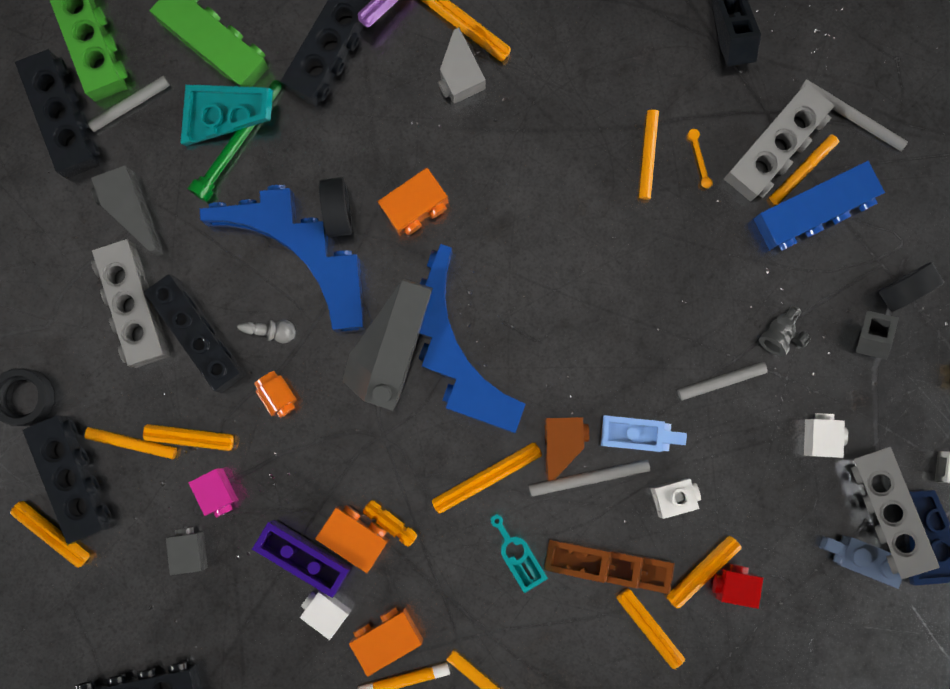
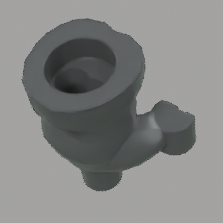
(782, 332)

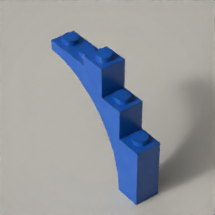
(276, 218)
(471, 392)

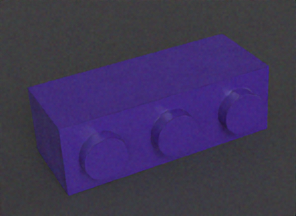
(302, 558)

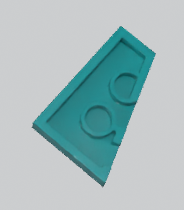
(222, 110)

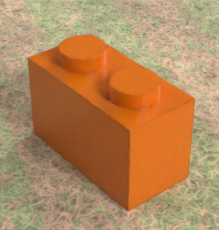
(414, 202)
(353, 538)
(385, 641)

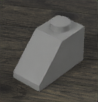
(460, 71)

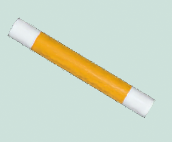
(410, 678)

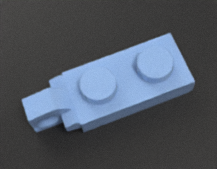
(639, 434)

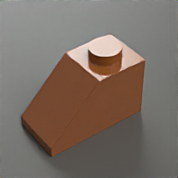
(563, 443)

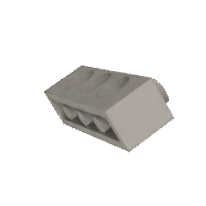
(807, 105)
(107, 263)
(922, 557)

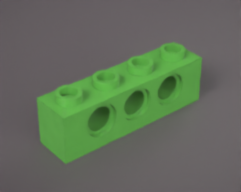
(110, 76)

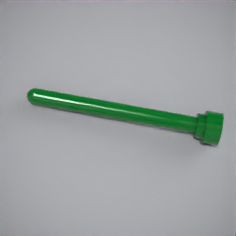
(204, 185)

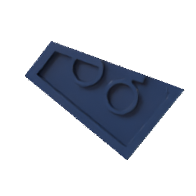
(938, 532)

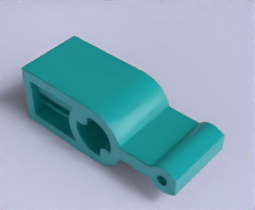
(526, 556)

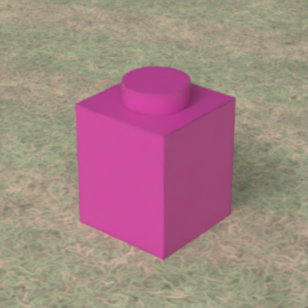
(214, 492)

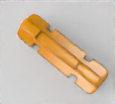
(390, 523)

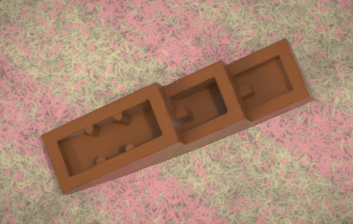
(609, 566)

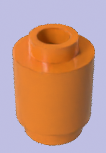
(275, 394)

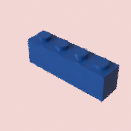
(818, 206)

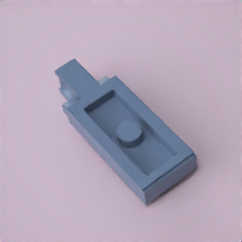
(862, 559)

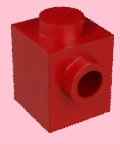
(738, 586)

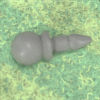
(282, 330)

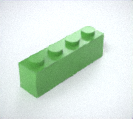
(211, 40)

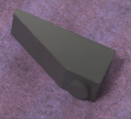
(122, 198)

